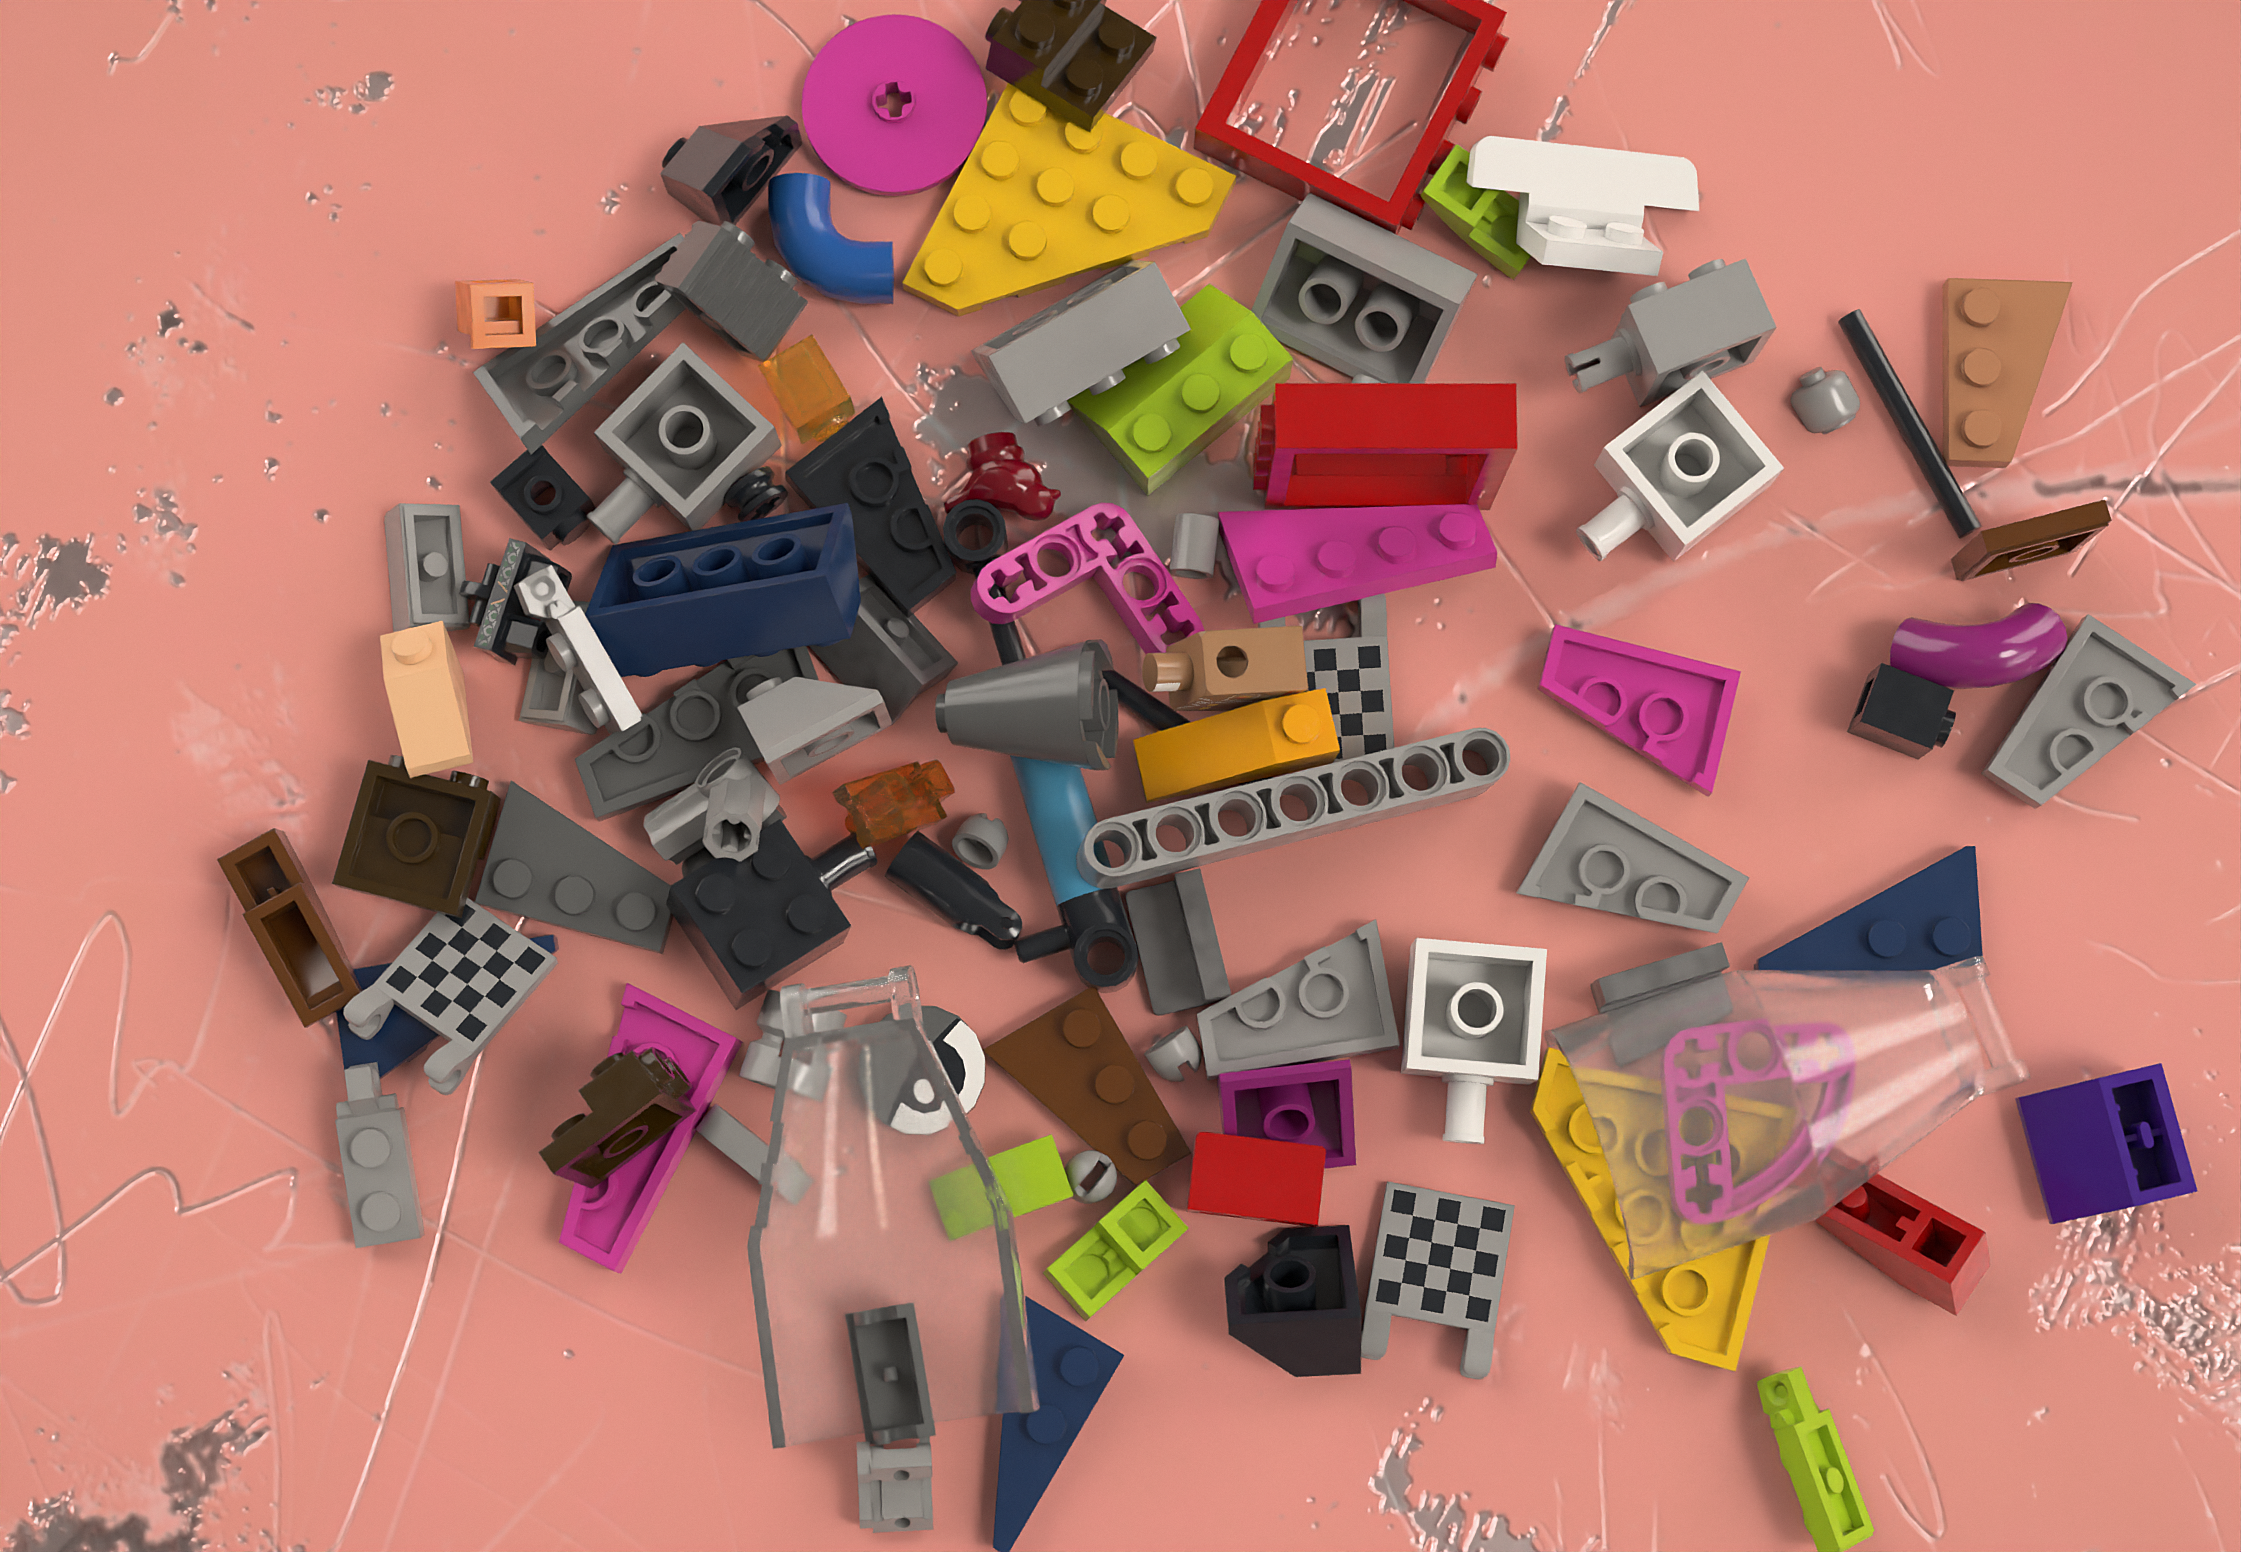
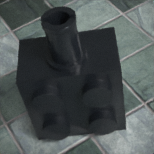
(768, 912)

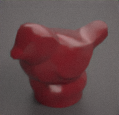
(1005, 479)

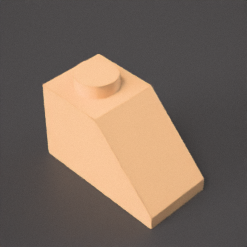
(427, 698)

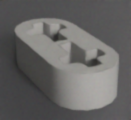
(734, 1140)

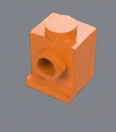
(496, 312)

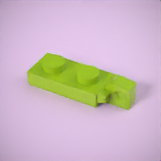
(1815, 1462)

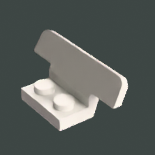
(1584, 201)

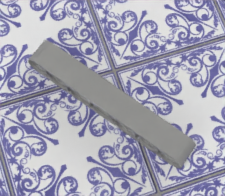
(1318, 789)

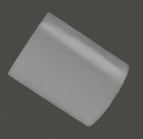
(1194, 546)

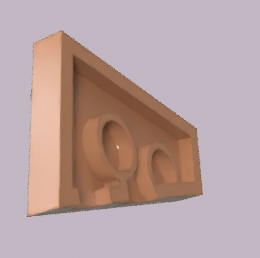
(1993, 362)

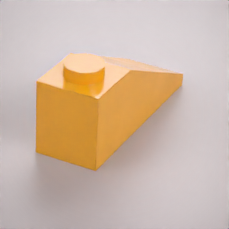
(1238, 746)

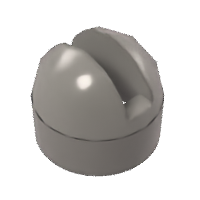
(981, 841)
(1174, 1051)
(1080, 1166)

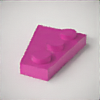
(1646, 699)

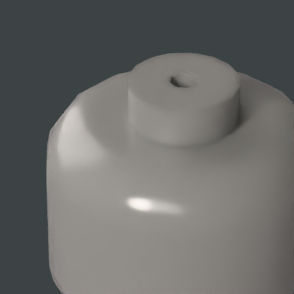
(1825, 400)

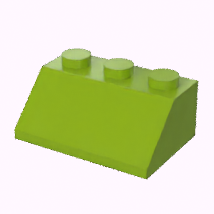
(1192, 396)

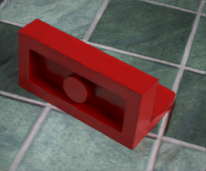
(1256, 1179)

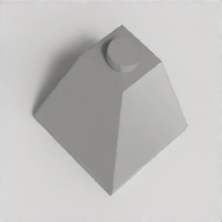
(810, 721)

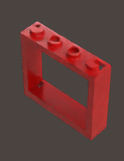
(1297, 178)
(1384, 444)

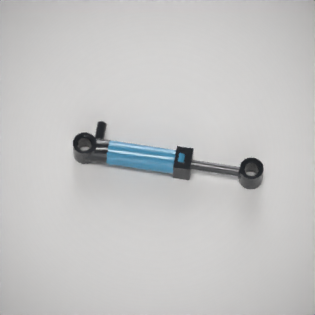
(1054, 802)

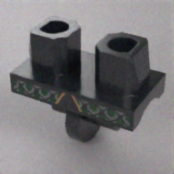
(498, 611)

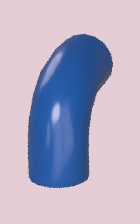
(817, 252)

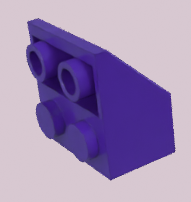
(2106, 1144)

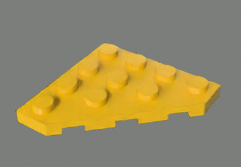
(1057, 203)
(1694, 1306)

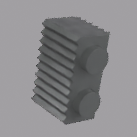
(732, 289)

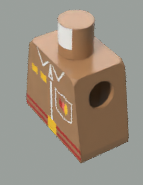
(1229, 668)

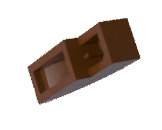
(291, 926)

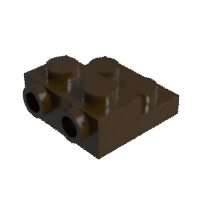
(1067, 54)
(417, 837)
(632, 1106)

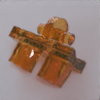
(895, 802)

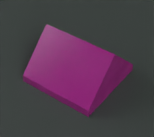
(1293, 1105)

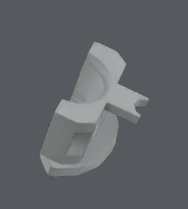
(895, 1487)

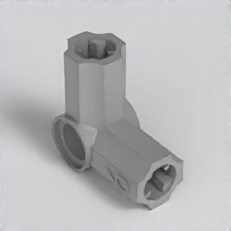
(716, 812)

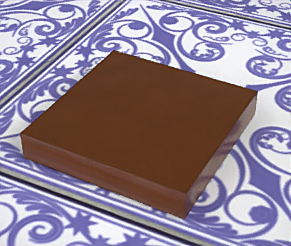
(2030, 540)

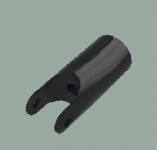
(953, 892)

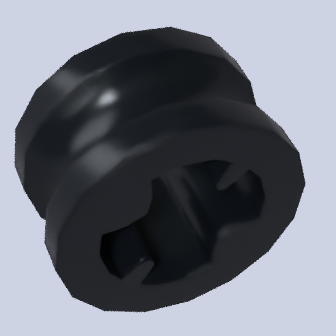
(756, 495)

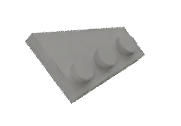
(1630, 867)
(1309, 1013)

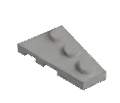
(2081, 711)

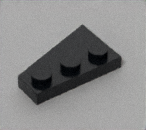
(890, 520)

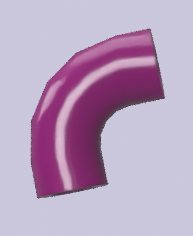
(1980, 653)

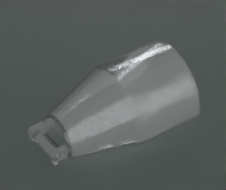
(1775, 1094)
(877, 1204)

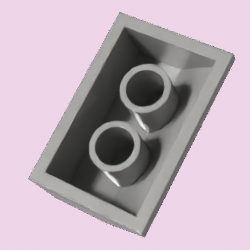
(1360, 295)
(1083, 342)

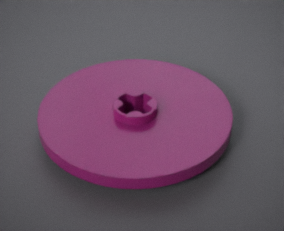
(885, 58)

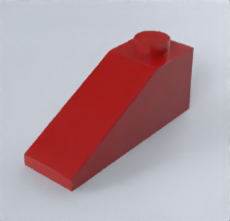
(1912, 1241)

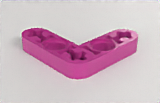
(1087, 560)

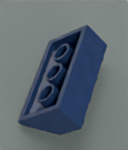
(728, 592)

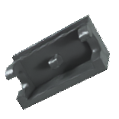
(890, 1374)

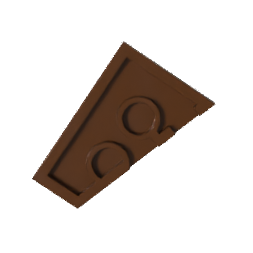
(1094, 1084)

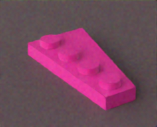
(1341, 555)
(613, 1215)

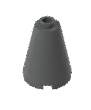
(1038, 708)

